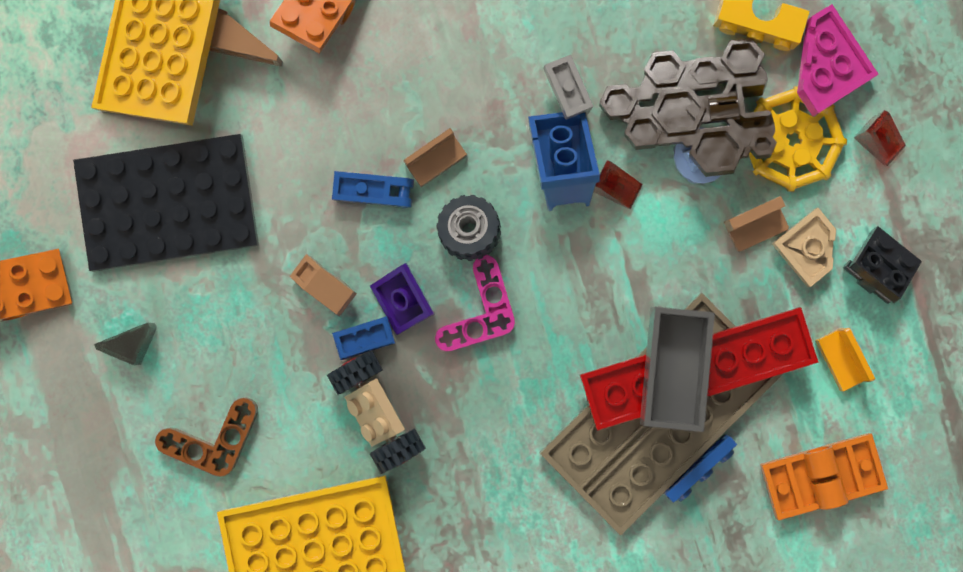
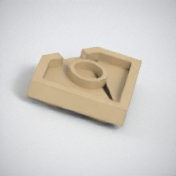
(809, 247)

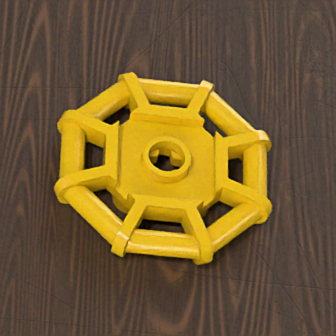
(810, 144)

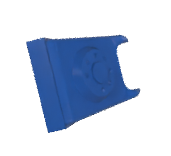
(564, 158)

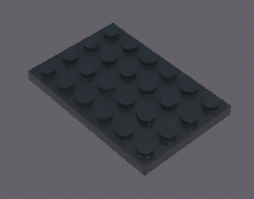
(165, 202)

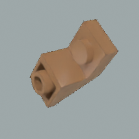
(323, 285)

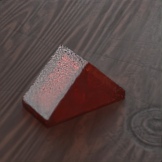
(881, 138)
(617, 185)

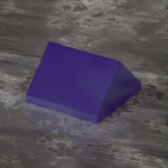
(402, 299)

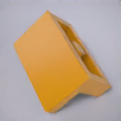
(845, 359)

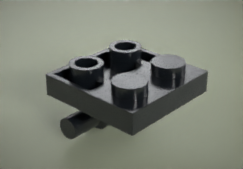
(883, 266)

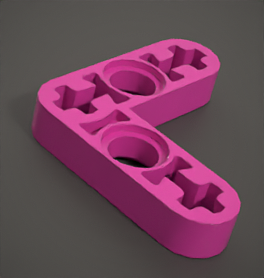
(491, 309)

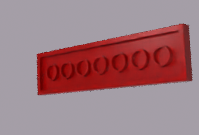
(737, 359)

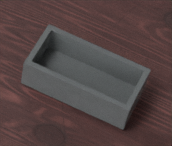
(677, 369)

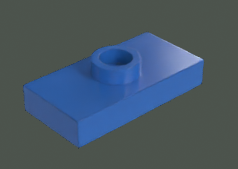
(363, 338)

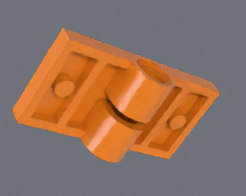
(311, 20)
(32, 284)
(824, 476)

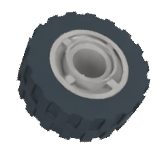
(462, 212)

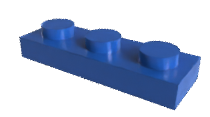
(701, 468)

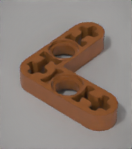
(212, 451)

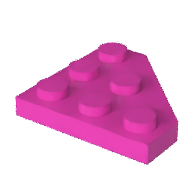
(830, 62)

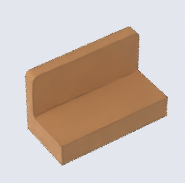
(435, 157)
(757, 224)

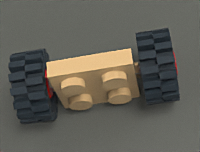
(375, 412)

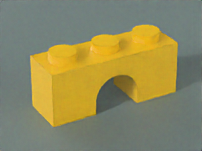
(783, 31)

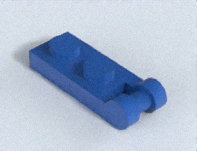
(371, 189)

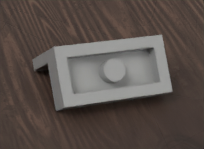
(568, 87)

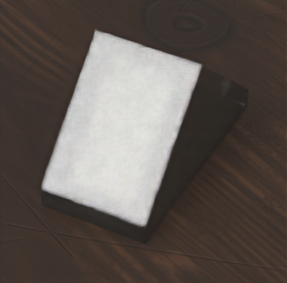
(129, 345)

